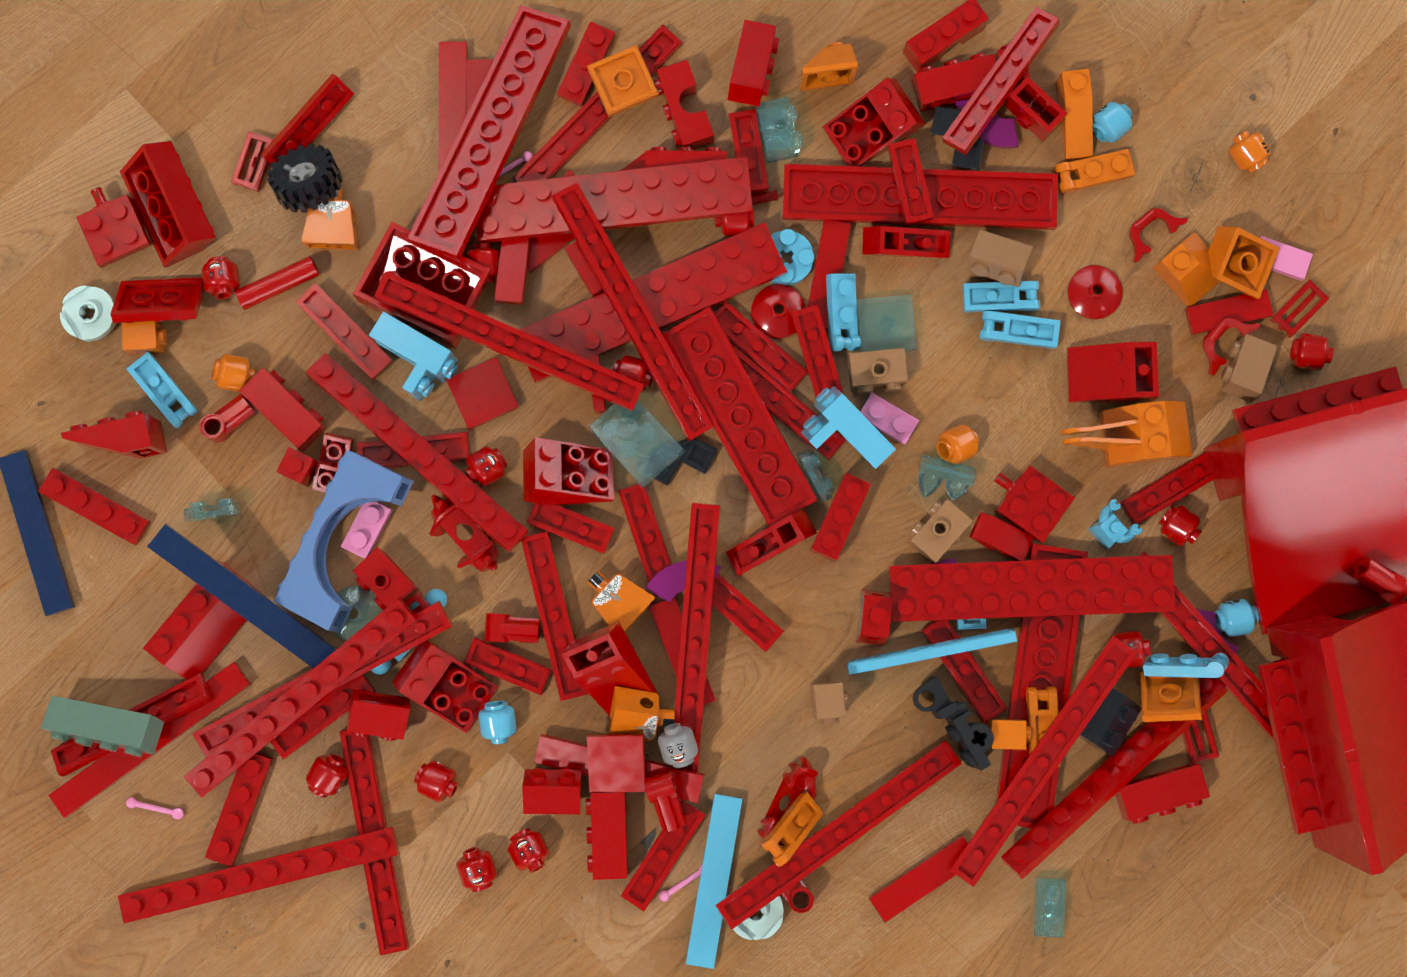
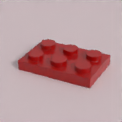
(158, 300)

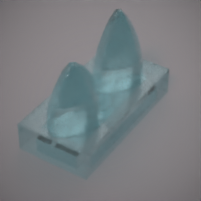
(934, 470)
(1049, 907)

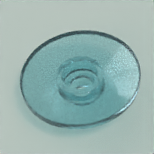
(364, 603)

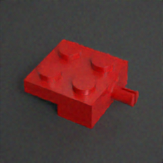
(113, 228)
(1033, 502)

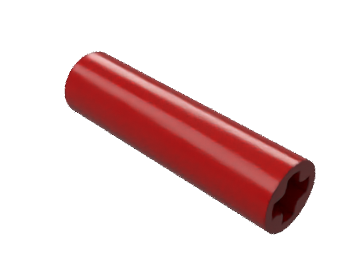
(277, 283)

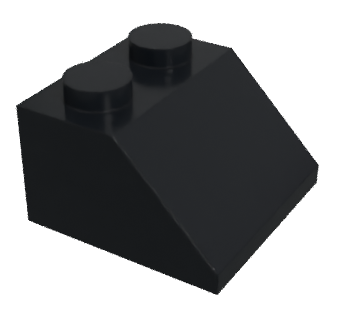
(1111, 722)

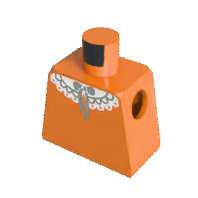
(331, 226)
(619, 599)
(637, 713)

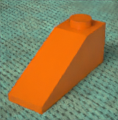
(1075, 98)

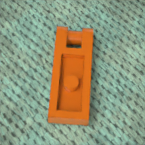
(1095, 170)
(1040, 719)
(792, 828)

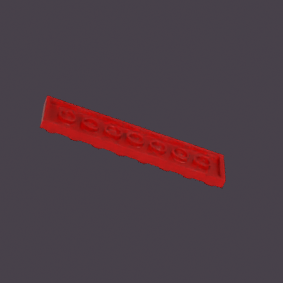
(740, 416)

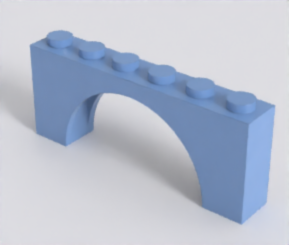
(307, 583)

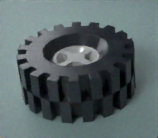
(305, 178)

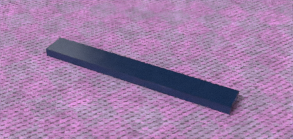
(240, 596)

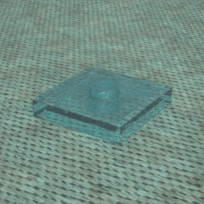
(886, 323)

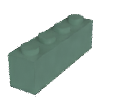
(102, 725)

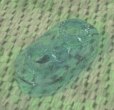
(810, 465)
(224, 508)

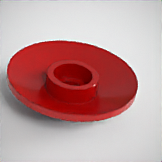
(1088, 303)
(763, 313)

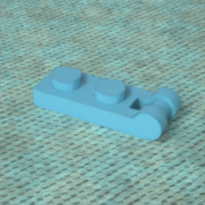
(999, 297)
(842, 312)
(1020, 329)
(161, 389)
(1185, 666)

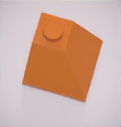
(830, 68)
(1241, 260)
(1188, 270)

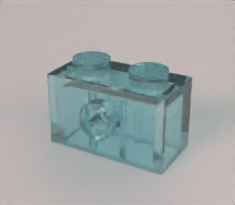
(778, 130)

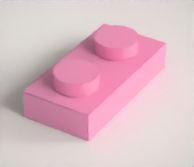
(889, 418)
(366, 529)

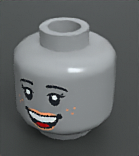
(678, 745)

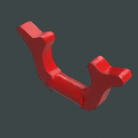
(1153, 214)
(1209, 340)

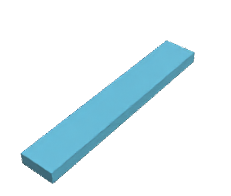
(932, 651)
(713, 880)

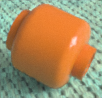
(1249, 151)
(232, 372)
(957, 444)

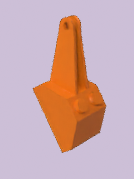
(1139, 433)

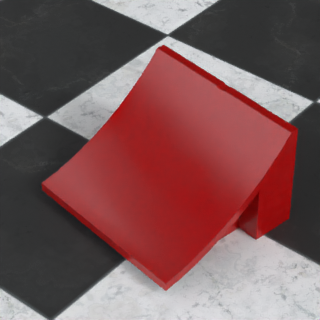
(1319, 493)
(1343, 731)

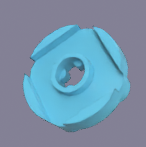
(802, 256)

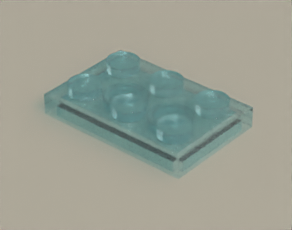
(637, 441)

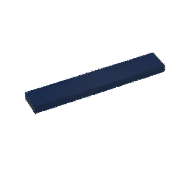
(36, 533)

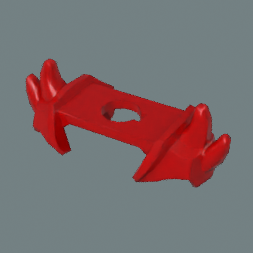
(479, 549)
(795, 782)

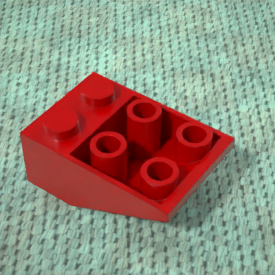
(873, 122)
(1113, 372)
(132, 436)
(566, 473)
(606, 661)
(444, 685)

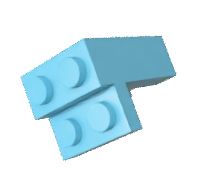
(426, 355)
(842, 415)

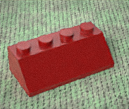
(167, 202)
(195, 632)

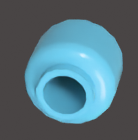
(1112, 122)
(1236, 617)
(497, 722)

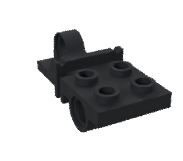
(957, 727)

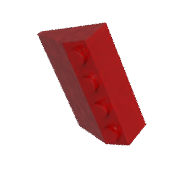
(452, 278)

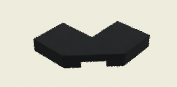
(942, 121)
(696, 455)

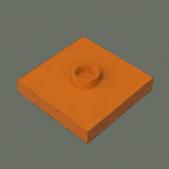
(622, 81)
(1170, 698)

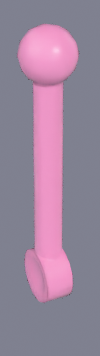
(526, 156)
(176, 813)
(665, 895)

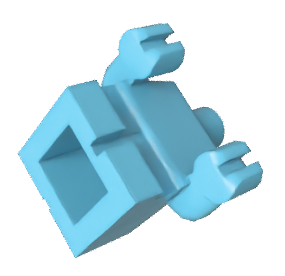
(1109, 528)

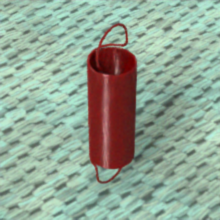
(764, 197)

